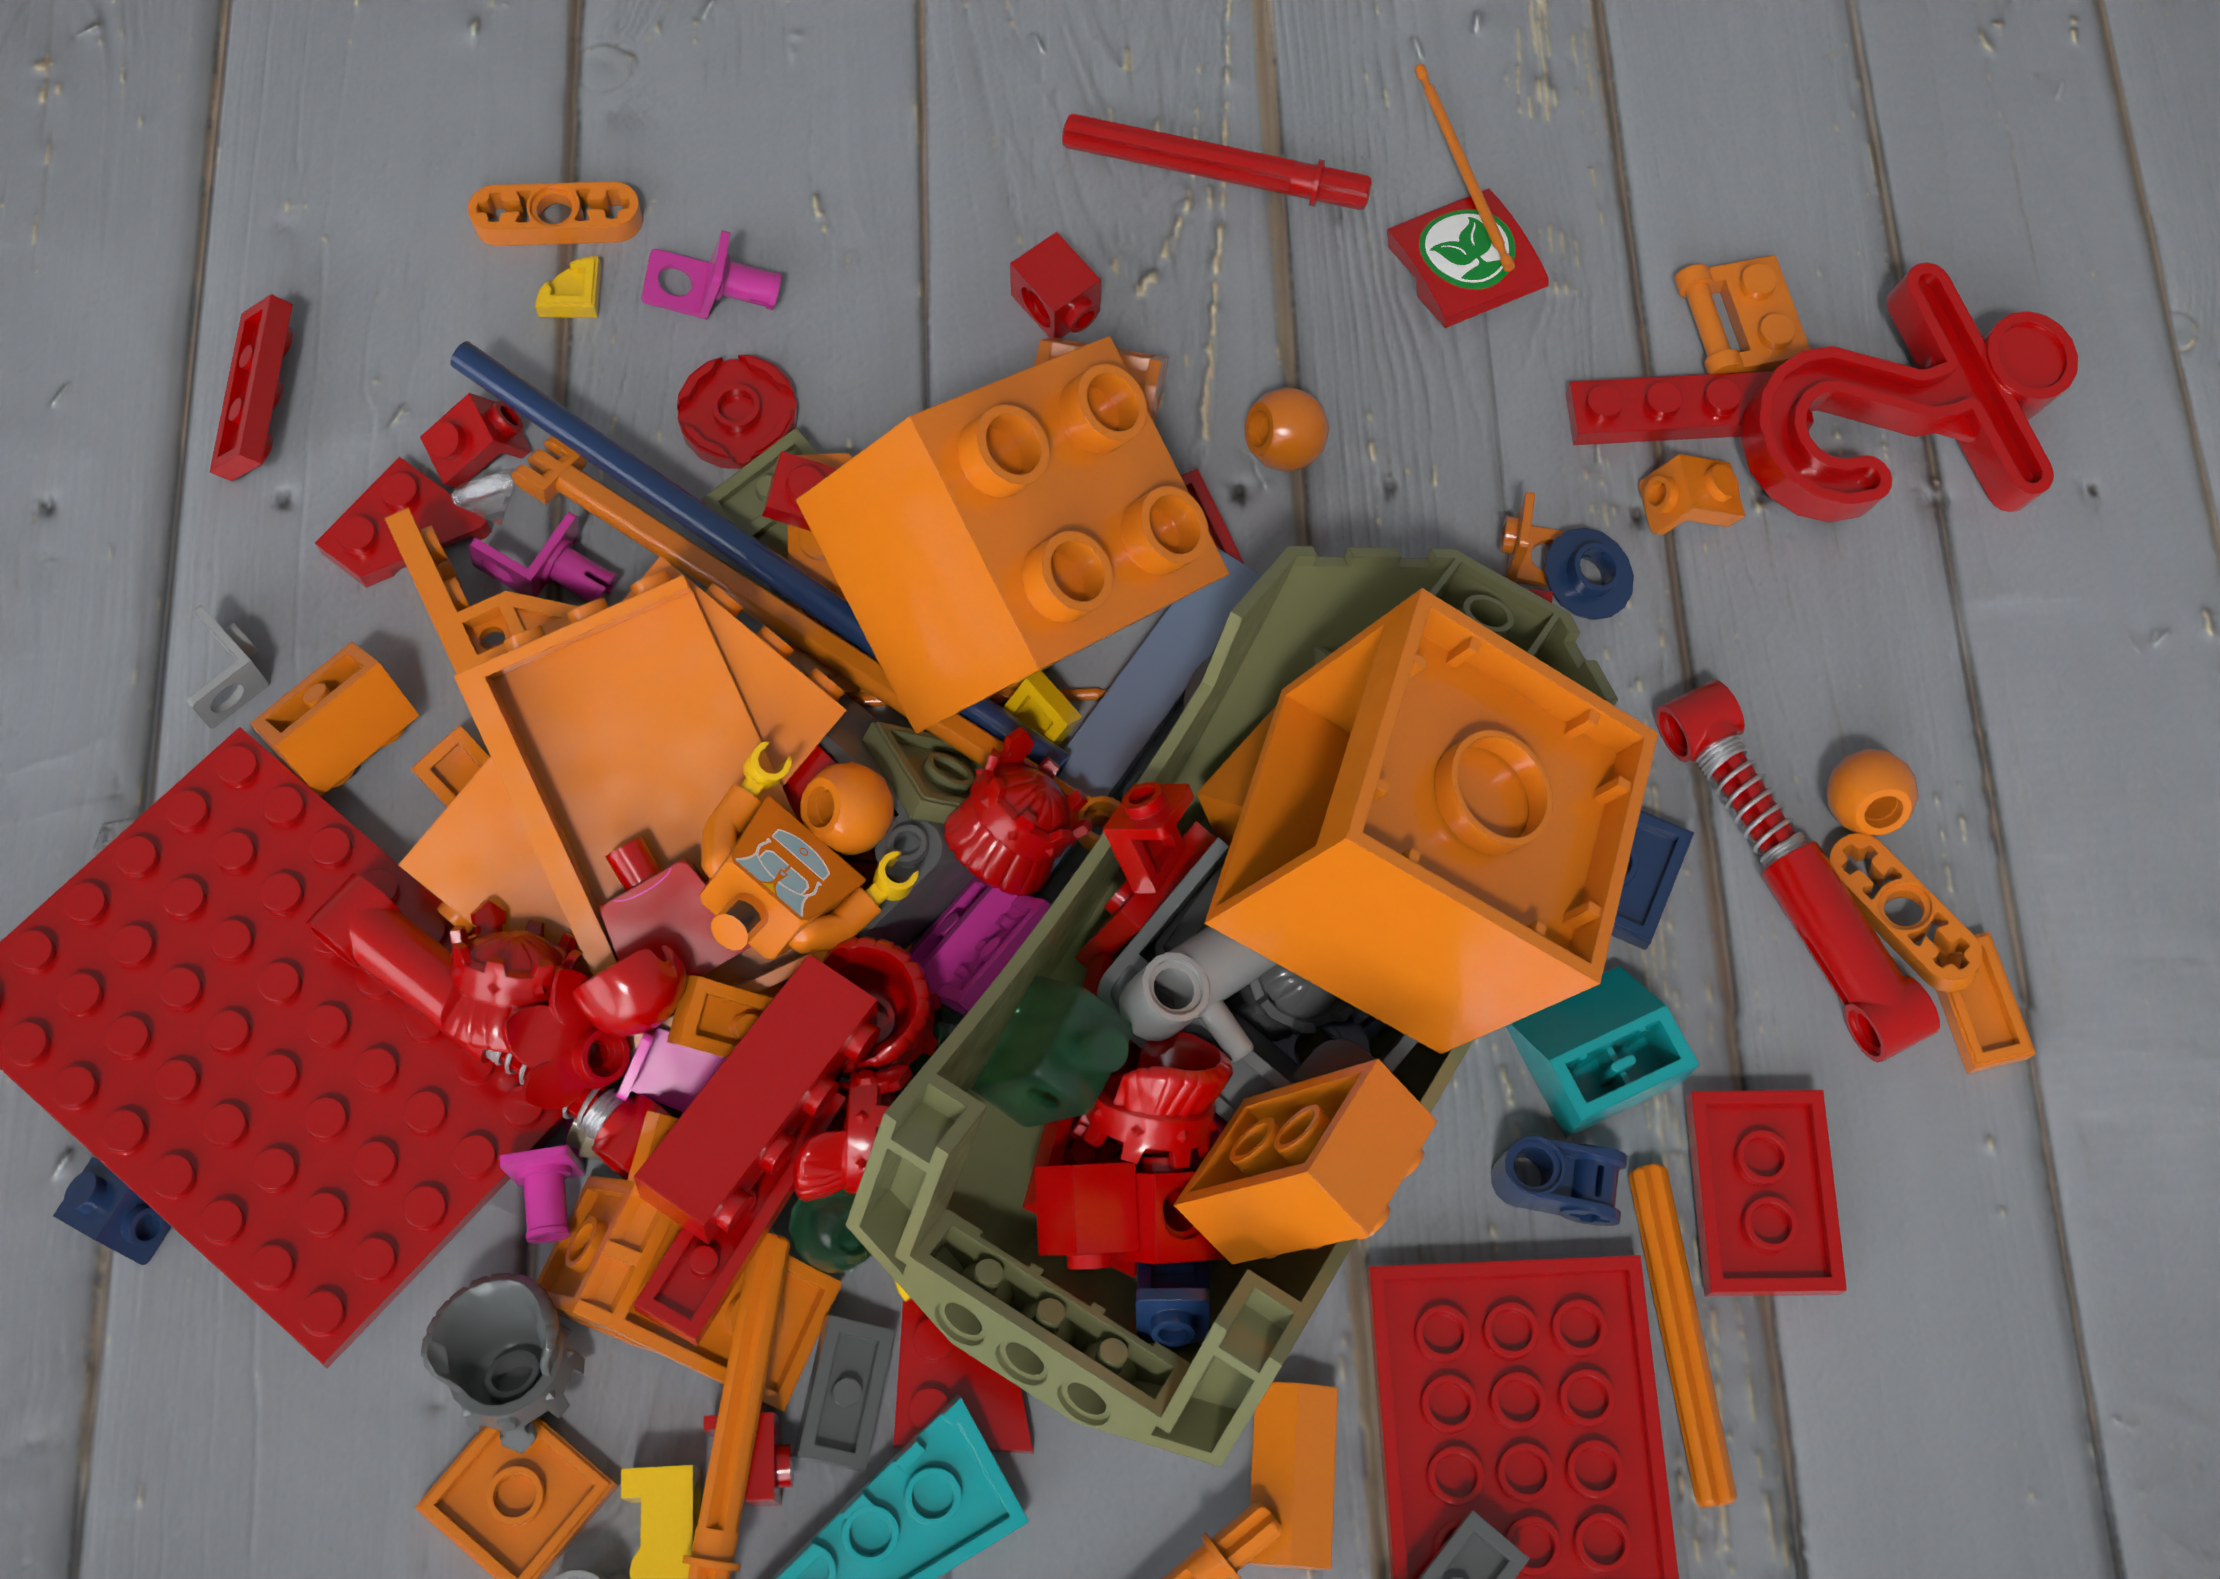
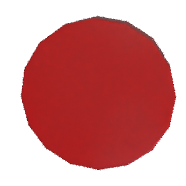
(735, 410)

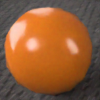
(1286, 429)
(1872, 792)
(848, 807)

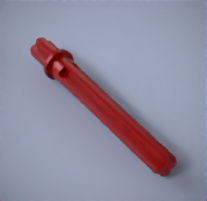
(1217, 162)

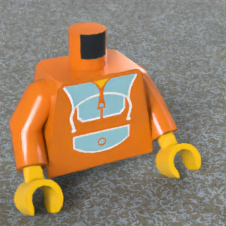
(777, 880)

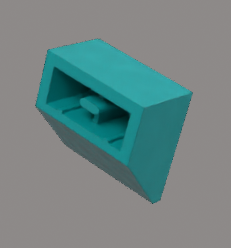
(1603, 1051)

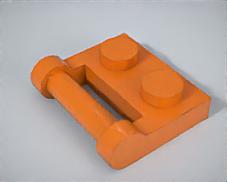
(1757, 310)

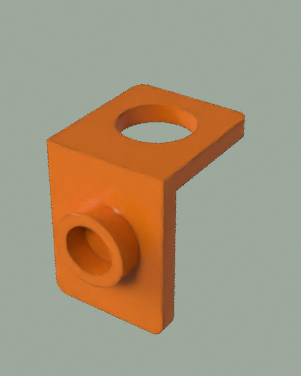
(1520, 539)

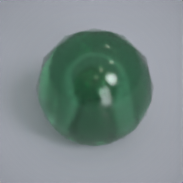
(822, 1235)

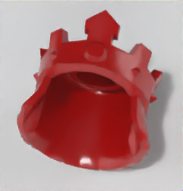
(1015, 820)
(499, 974)
(902, 998)
(1163, 1102)
(839, 1156)

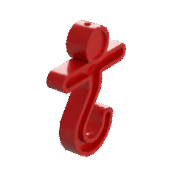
(1964, 390)

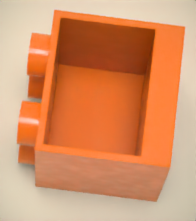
(1010, 531)
(1437, 828)

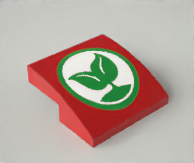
(1456, 262)

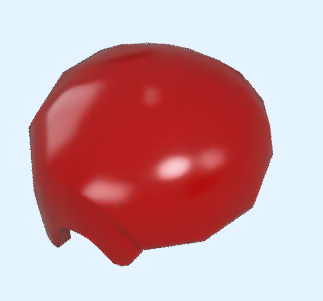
(633, 993)

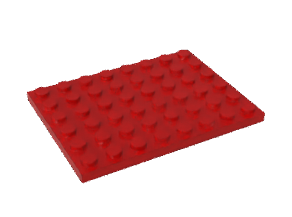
(245, 1068)

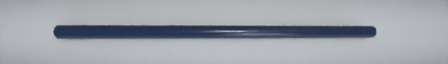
(706, 523)

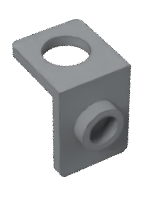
(241, 672)

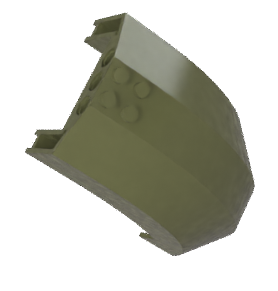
(955, 1170)

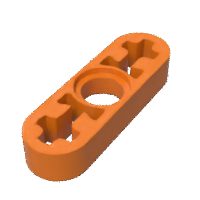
(512, 230)
(1948, 936)

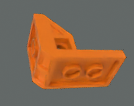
(455, 620)
(614, 1253)

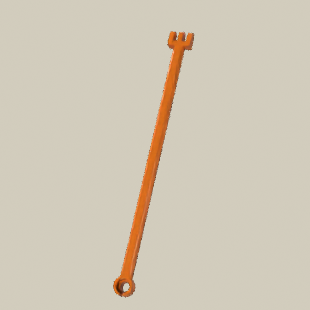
(563, 474)

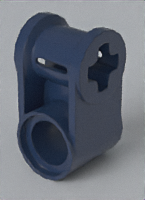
(1574, 1184)

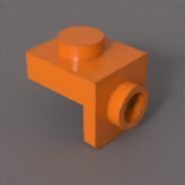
(1691, 491)
(450, 765)

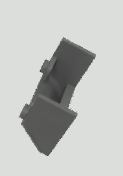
(920, 842)
(1266, 1065)

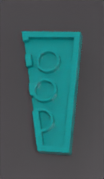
(920, 1512)

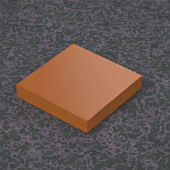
(514, 1507)

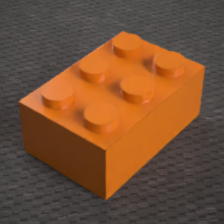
(1308, 1164)

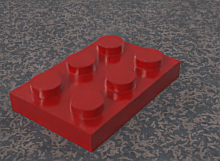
(1765, 1193)

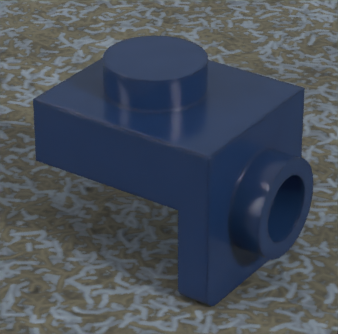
(112, 1213)
(1173, 1302)

